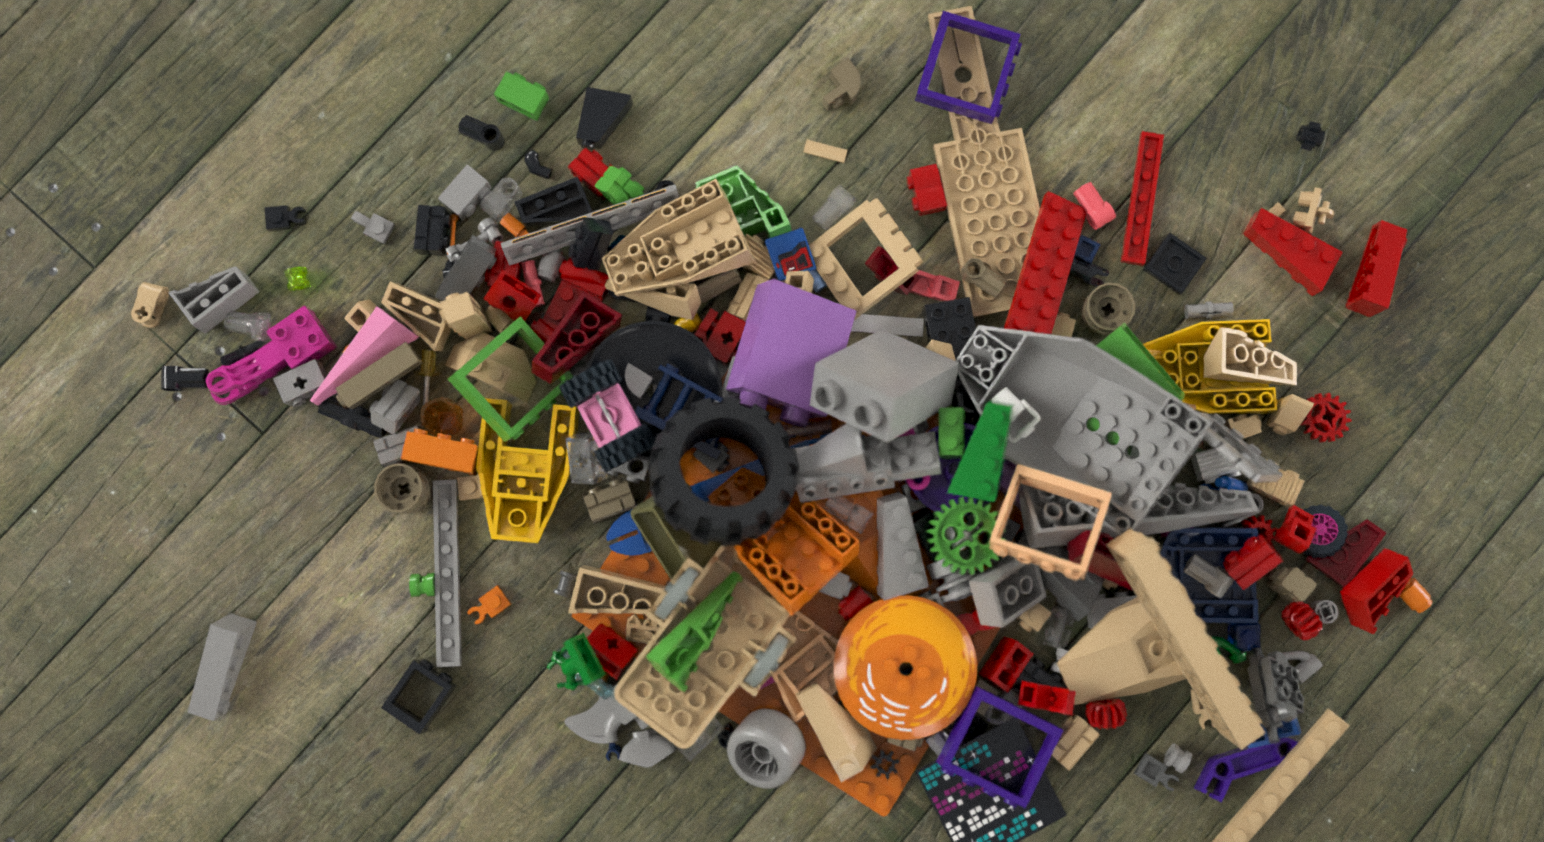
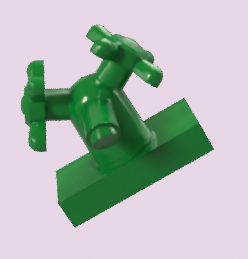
(581, 661)

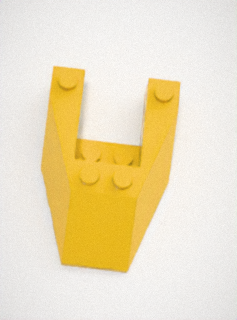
(523, 483)

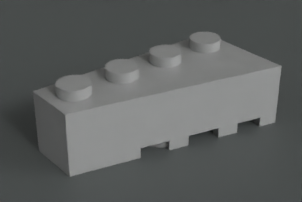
(899, 556)
(220, 666)

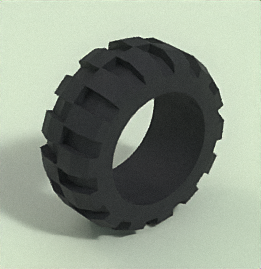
(731, 421)

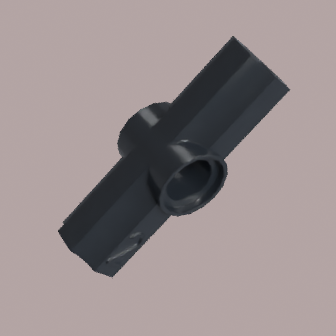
(354, 418)

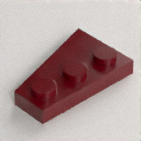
(1355, 551)

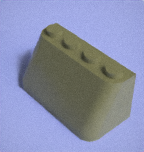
(667, 544)

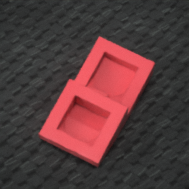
(935, 287)

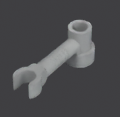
(489, 232)

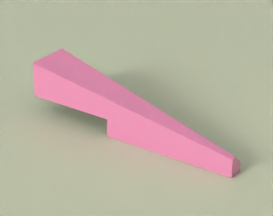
(373, 341)

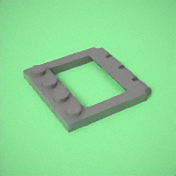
(1239, 453)

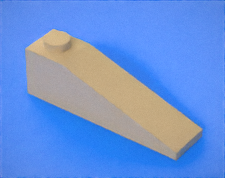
(674, 300)

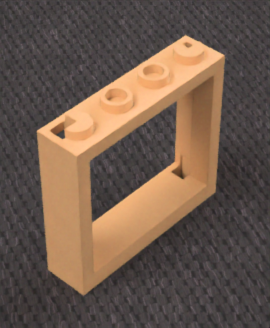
(1060, 487)

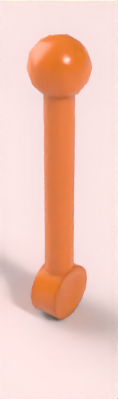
(454, 219)

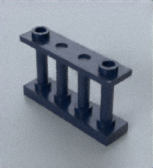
(648, 412)

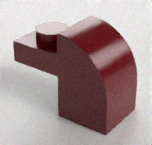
(883, 266)

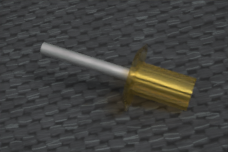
(427, 370)

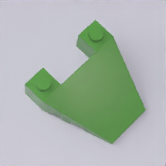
(750, 204)

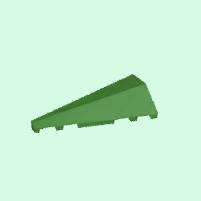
(679, 651)

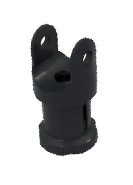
(1087, 272)

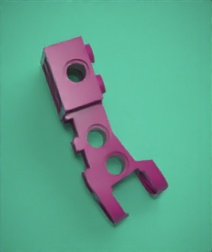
(293, 343)

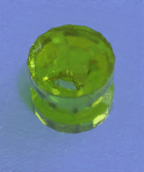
(297, 278)

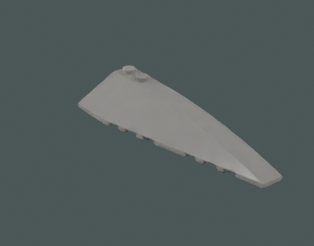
(1057, 520)

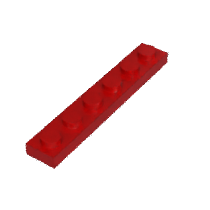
(1142, 198)

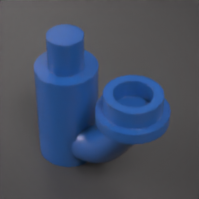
(1228, 483)

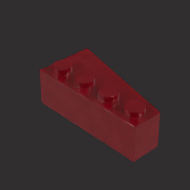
(1102, 560)

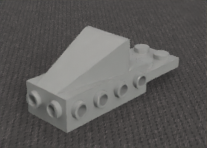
(857, 464)

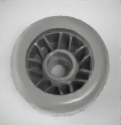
(766, 748)

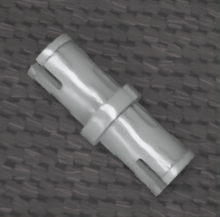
(1208, 310)

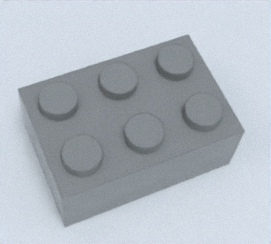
(1006, 591)

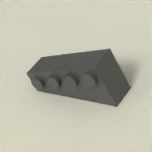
(1074, 594)

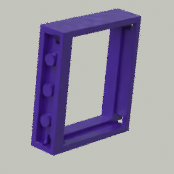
(956, 105)
(959, 729)

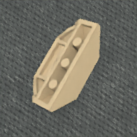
(503, 369)

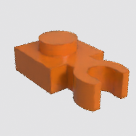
(492, 603)

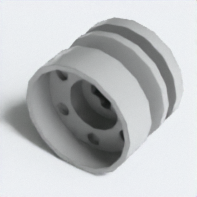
(955, 583)

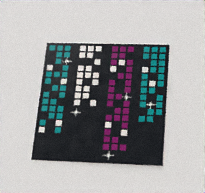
(973, 816)

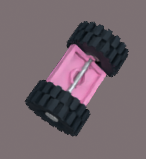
(608, 415)

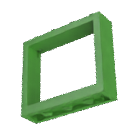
(482, 406)

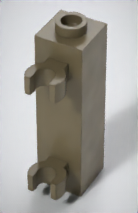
(378, 376)

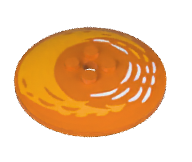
(896, 633)

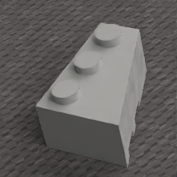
(210, 300)

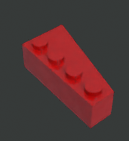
(1298, 252)
(1377, 270)

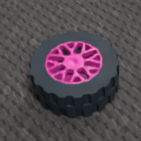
(1330, 531)

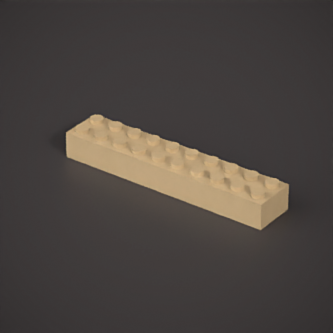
(1186, 637)

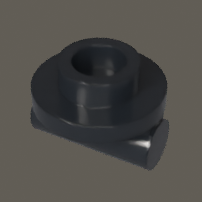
(724, 736)

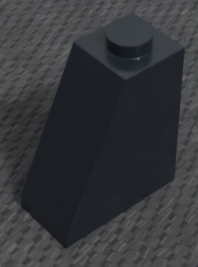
(601, 116)

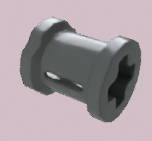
(566, 584)

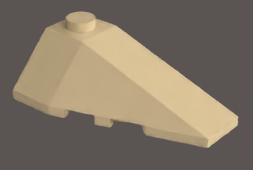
(1241, 359)
(840, 734)

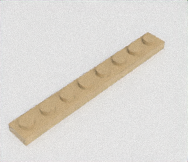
(1284, 779)

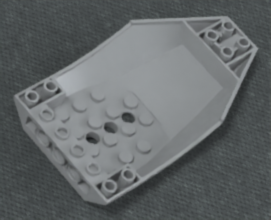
(1067, 385)

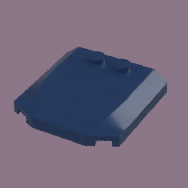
(1213, 546)

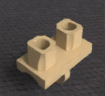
(1312, 200)

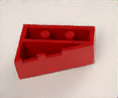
(1374, 587)

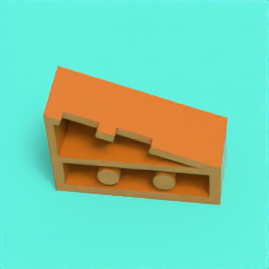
(440, 451)

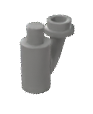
(1308, 665)

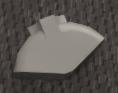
(646, 748)

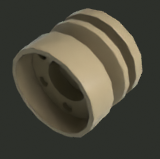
(1119, 303)
(391, 490)

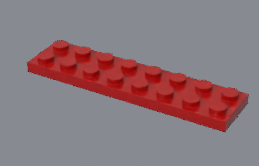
(1046, 265)

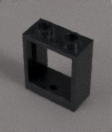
(403, 714)

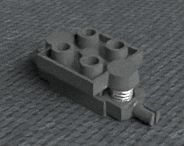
(1274, 690)

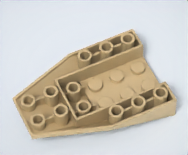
(679, 244)
(1119, 657)

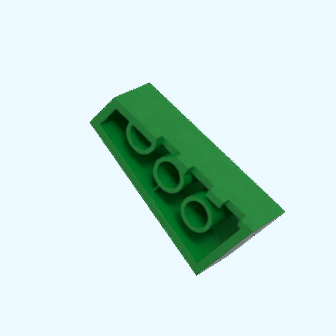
(984, 457)

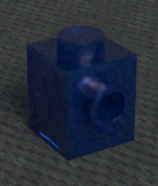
(1244, 635)

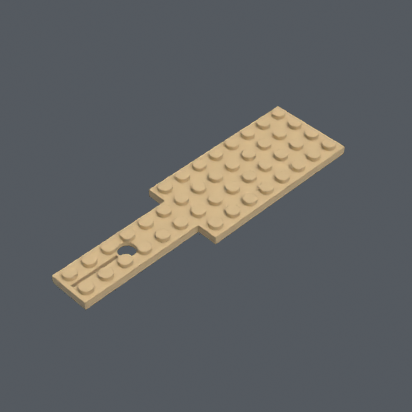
(983, 176)

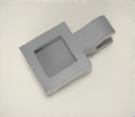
(376, 227)

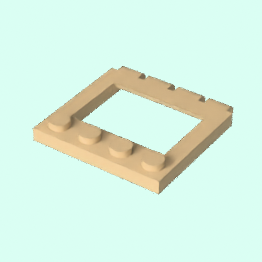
(895, 245)

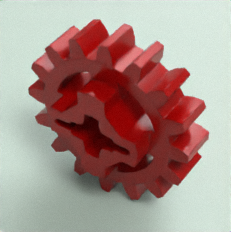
(1328, 428)

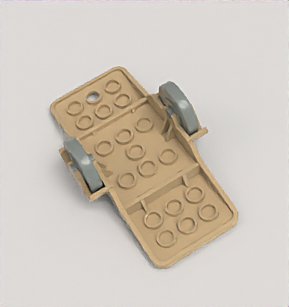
(741, 653)

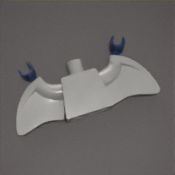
(602, 722)

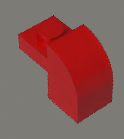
(1296, 530)
(1046, 697)

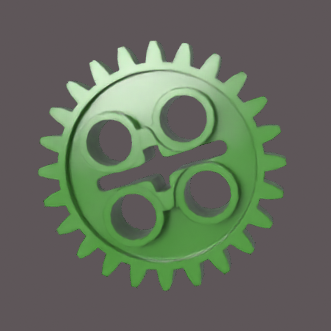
(953, 518)

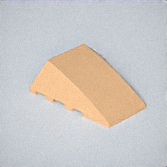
(805, 662)

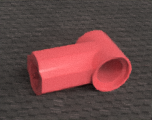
(1097, 211)

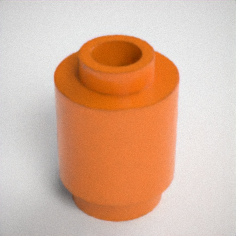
(1416, 596)

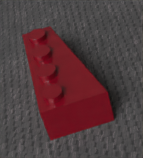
(577, 334)

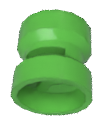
(422, 585)

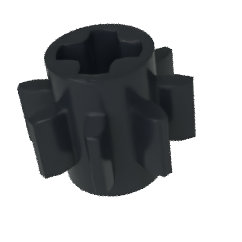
(1310, 136)
(878, 760)

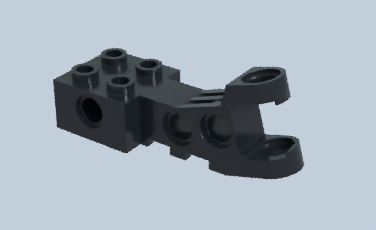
(953, 324)

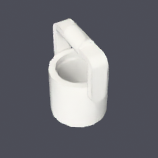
(1019, 406)

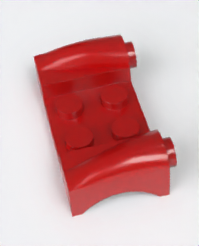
(573, 283)

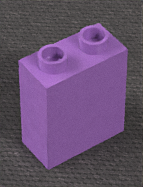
(780, 346)

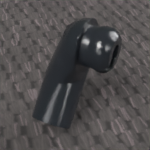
(534, 167)

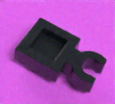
(281, 217)

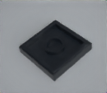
(1174, 264)

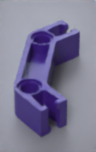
(1239, 764)

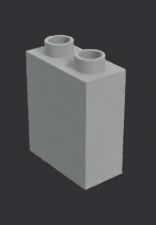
(883, 384)

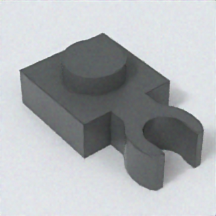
(1153, 772)

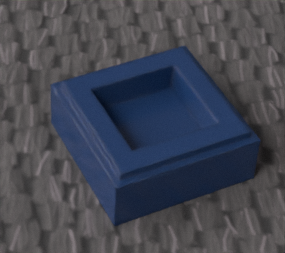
(1086, 249)

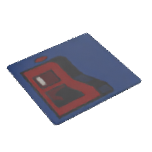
(790, 253)

